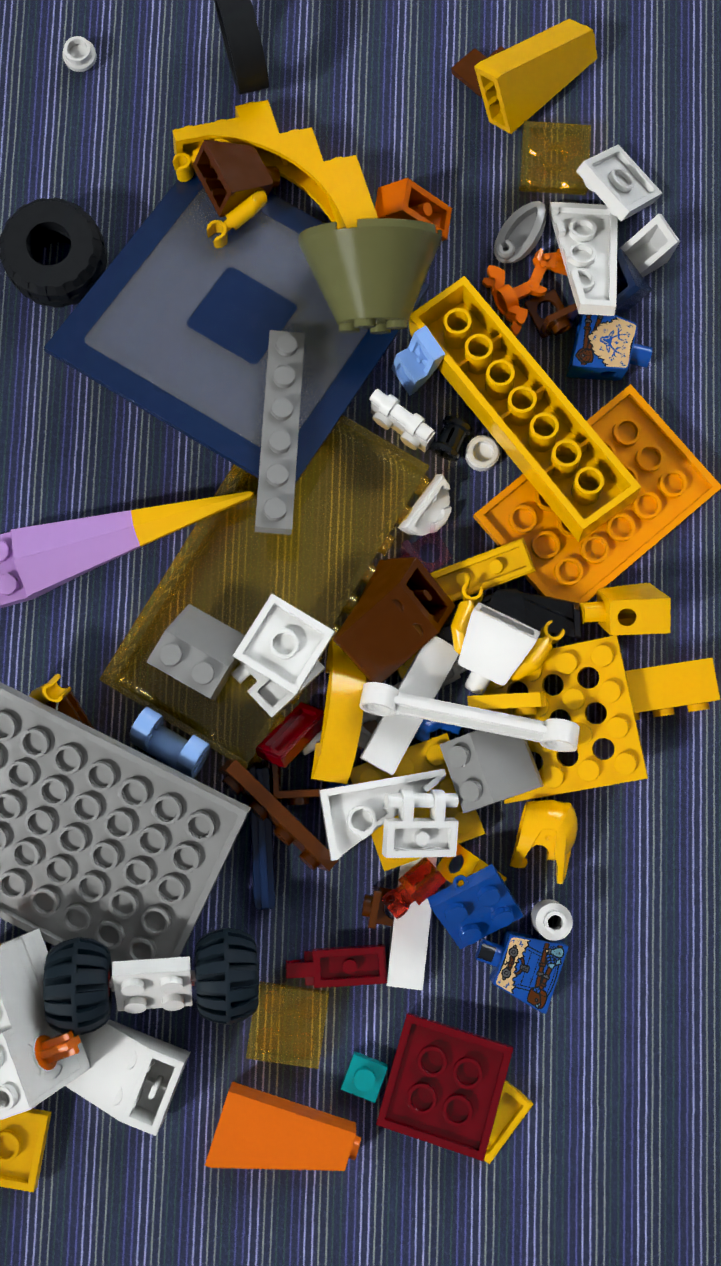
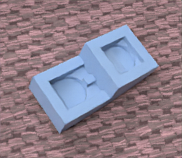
(418, 361)

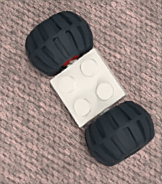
(82, 980)

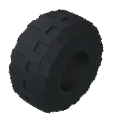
(33, 229)

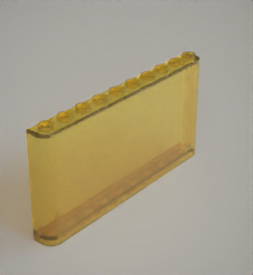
(340, 525)

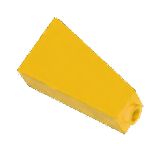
(533, 72)

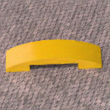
(341, 719)

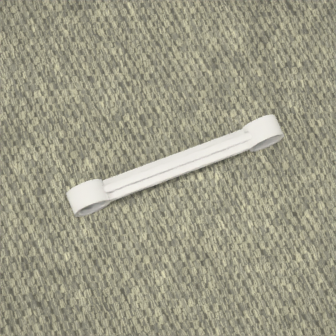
(552, 733)

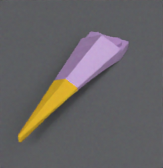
(57, 552)

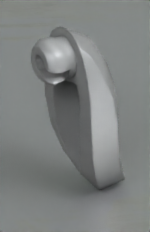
(520, 233)

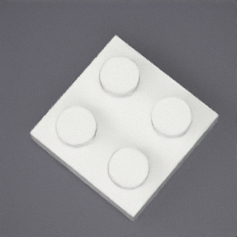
(618, 182)
(284, 644)

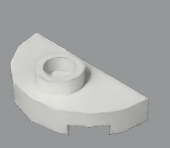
(430, 510)

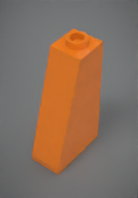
(279, 1134)

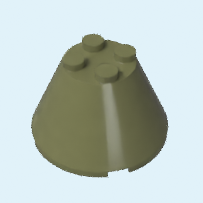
(371, 270)

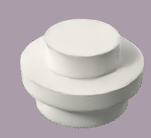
(79, 54)

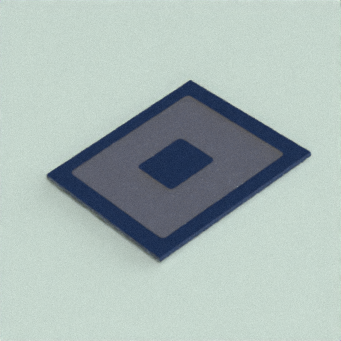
(191, 326)

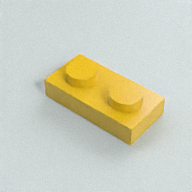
(521, 702)

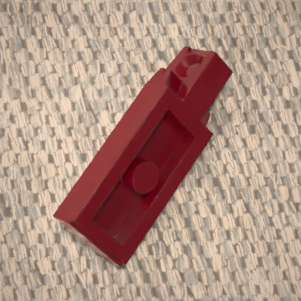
(340, 966)

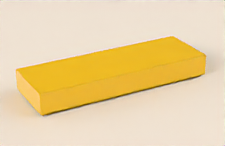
(485, 570)

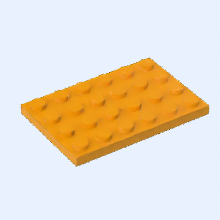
(670, 491)

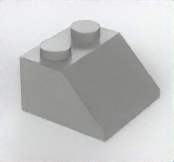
(197, 651)
(489, 768)

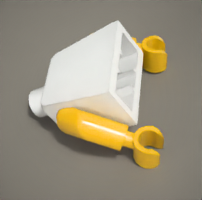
(496, 644)

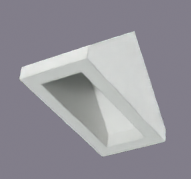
(651, 245)

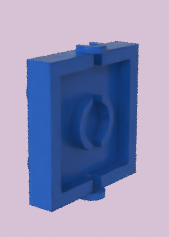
(475, 907)

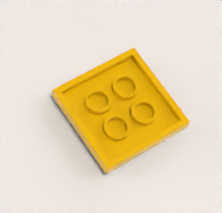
(418, 759)

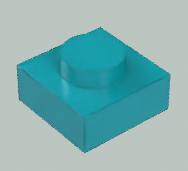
(364, 1076)

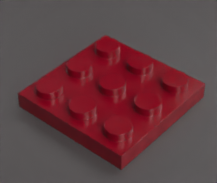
(445, 1086)

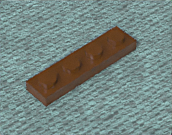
(265, 806)

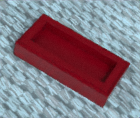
(292, 735)

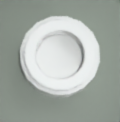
(482, 453)

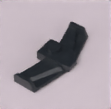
(529, 609)

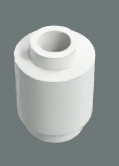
(543, 911)

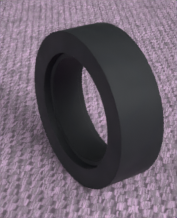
(242, 44)

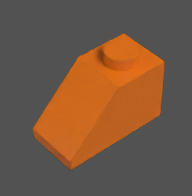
(412, 202)

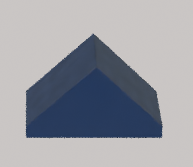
(630, 284)

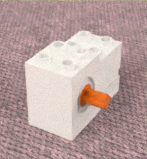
(32, 1054)

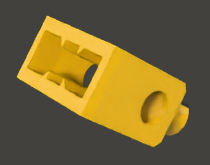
(629, 610)

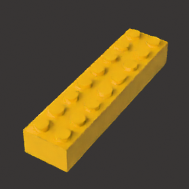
(525, 410)

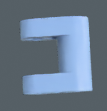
(166, 745)

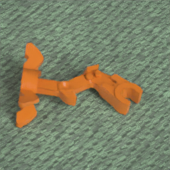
(508, 298)

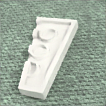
(589, 254)

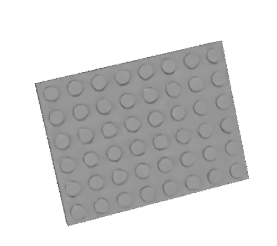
(103, 836)

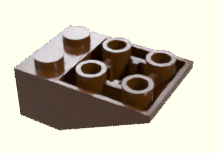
(394, 618)

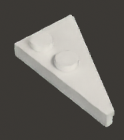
(359, 809)

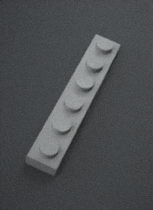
(280, 433)

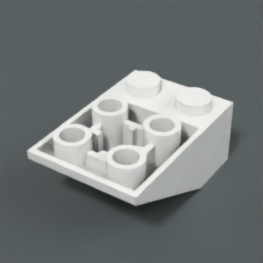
(130, 1075)

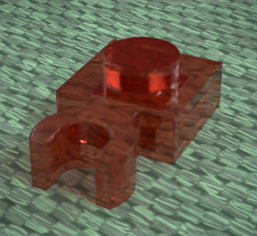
(416, 885)

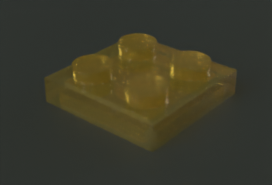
(552, 156)
(288, 1025)

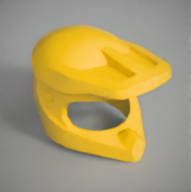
(549, 825)

